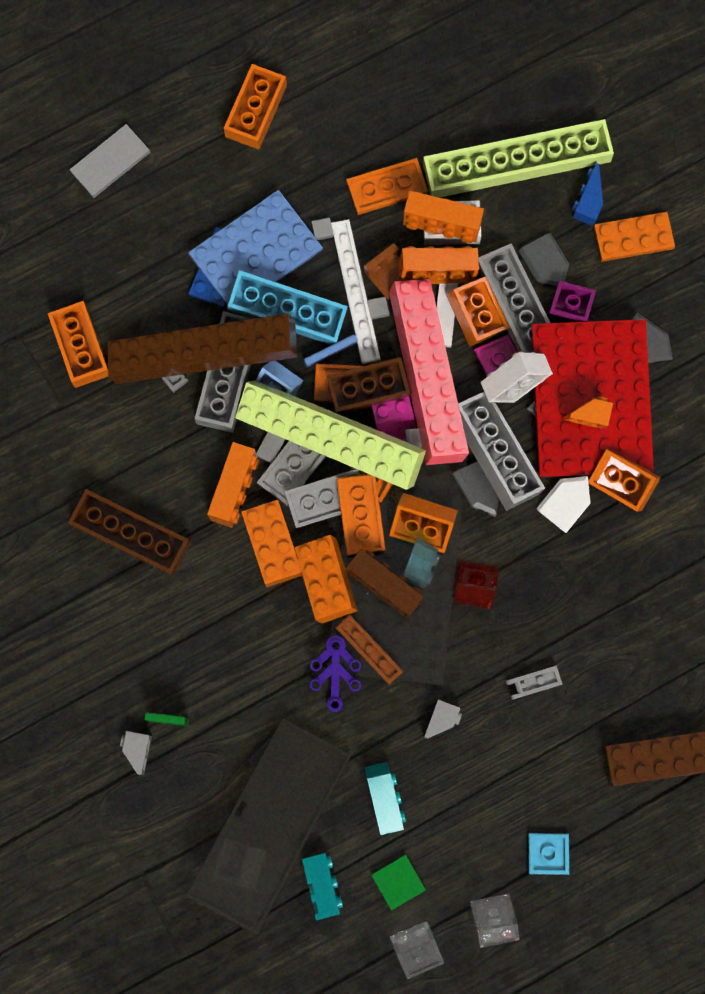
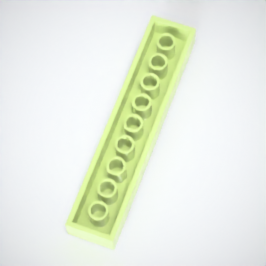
(518, 159)
(330, 434)

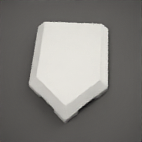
(566, 502)

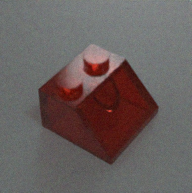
(476, 585)

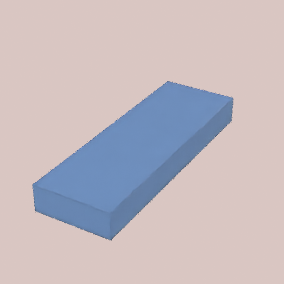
(335, 348)

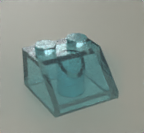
(420, 564)

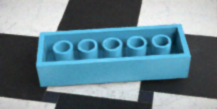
(264, 298)

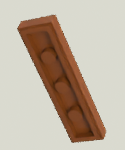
(369, 649)

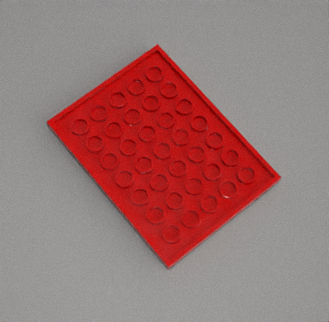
(586, 364)

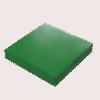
(166, 719)
(398, 882)

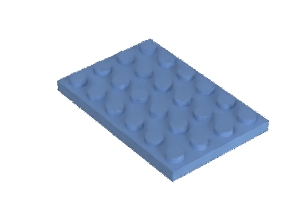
(261, 242)

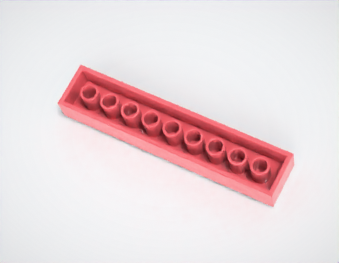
(428, 372)

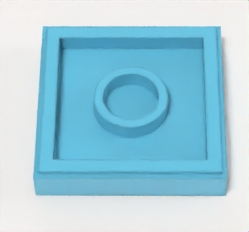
(548, 853)

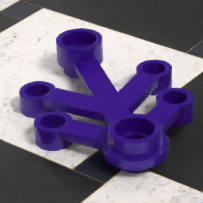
(334, 670)

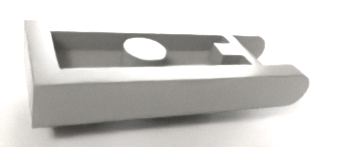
(536, 682)

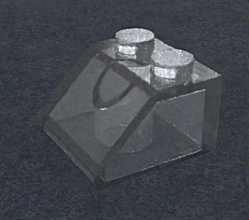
(494, 920)
(417, 950)

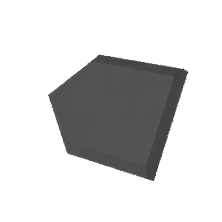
(545, 260)
(657, 342)
(477, 488)

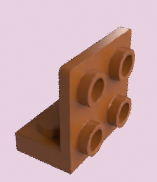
(384, 270)

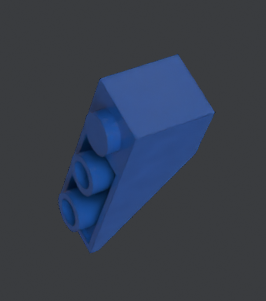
(591, 201)

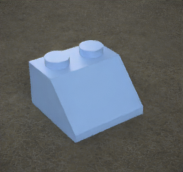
(280, 378)

